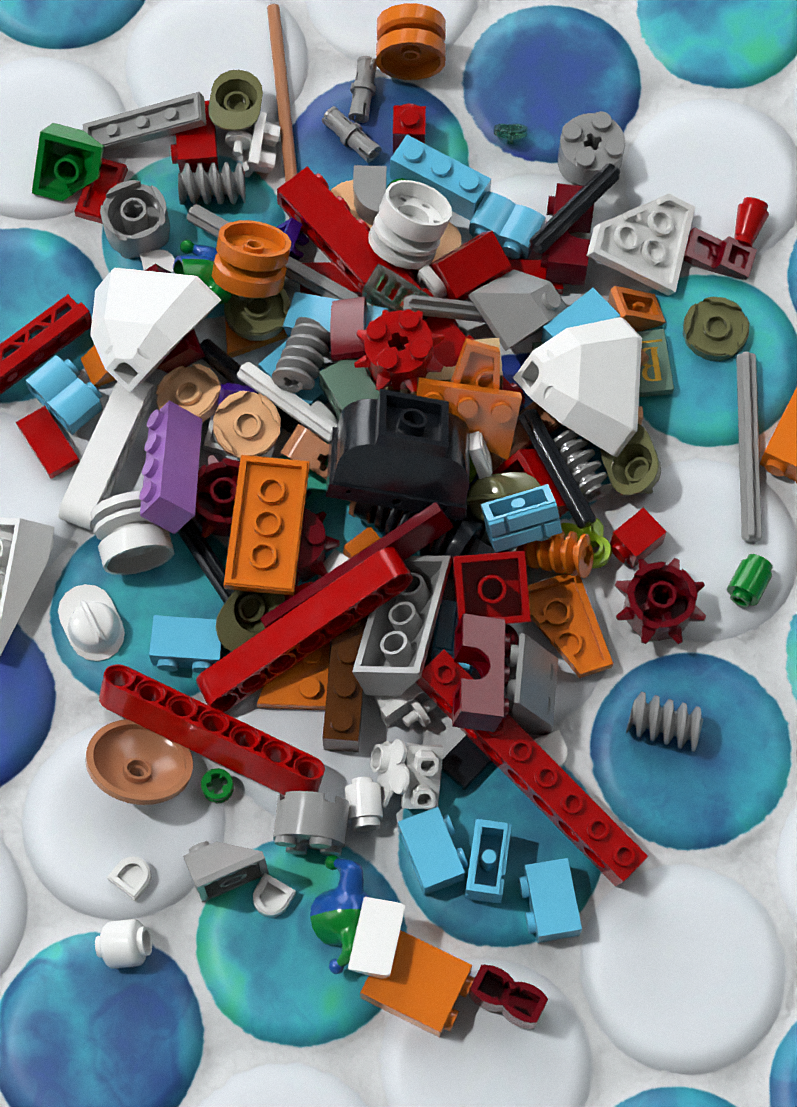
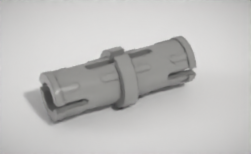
(363, 89)
(351, 134)

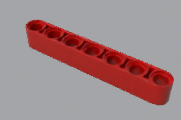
(304, 629)
(209, 731)

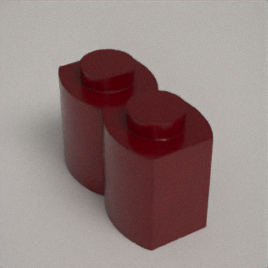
(498, 992)

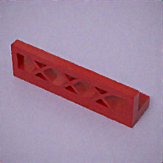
(45, 344)

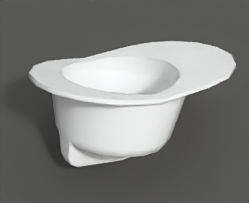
(91, 622)

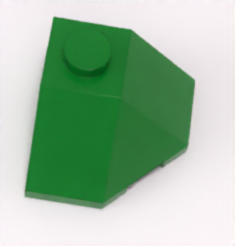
(65, 161)

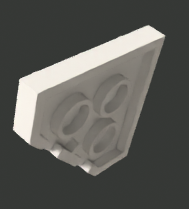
(646, 242)

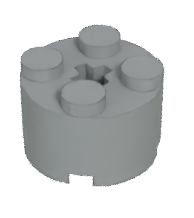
(588, 145)
(135, 218)
(310, 822)

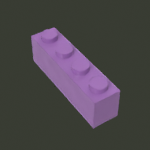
(171, 467)

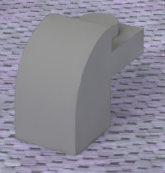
(368, 190)

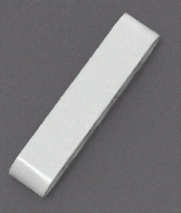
(106, 453)

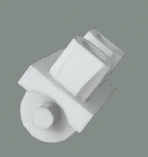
(254, 157)
(396, 707)
(425, 776)

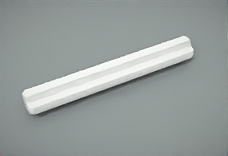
(286, 401)

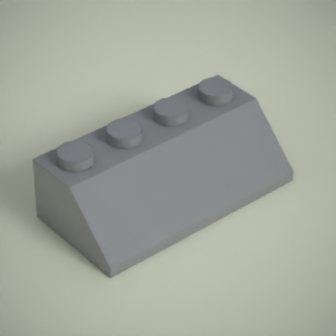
(401, 630)

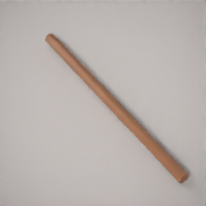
(282, 92)

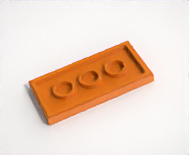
(267, 525)

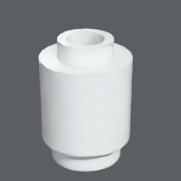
(364, 804)

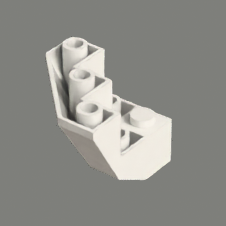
(143, 318)
(589, 381)

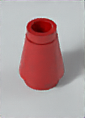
(750, 219)

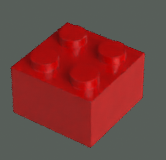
(492, 586)

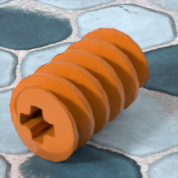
(561, 554)

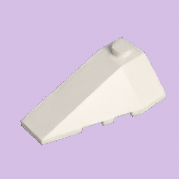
(23, 557)

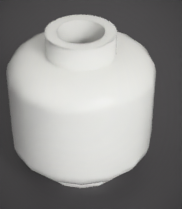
(124, 943)

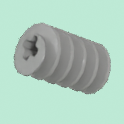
(211, 184)
(302, 356)
(579, 466)
(665, 720)

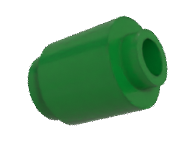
(750, 580)

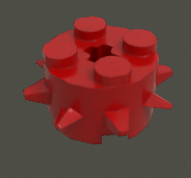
(393, 332)

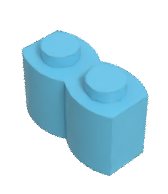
(509, 222)
(64, 394)

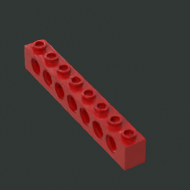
(541, 780)

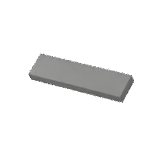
(149, 122)

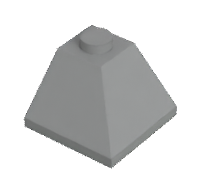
(517, 306)
(223, 867)

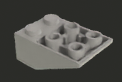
(532, 686)

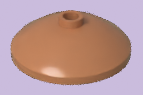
(137, 764)

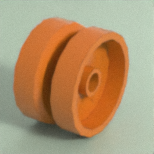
(411, 41)
(251, 259)

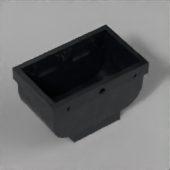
(401, 451)

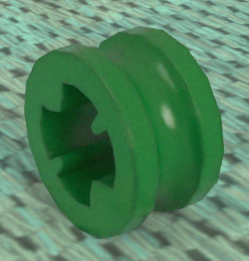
(207, 782)

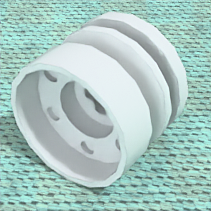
(409, 224)
(127, 539)

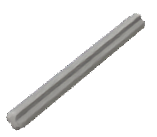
(295, 270)
(749, 447)

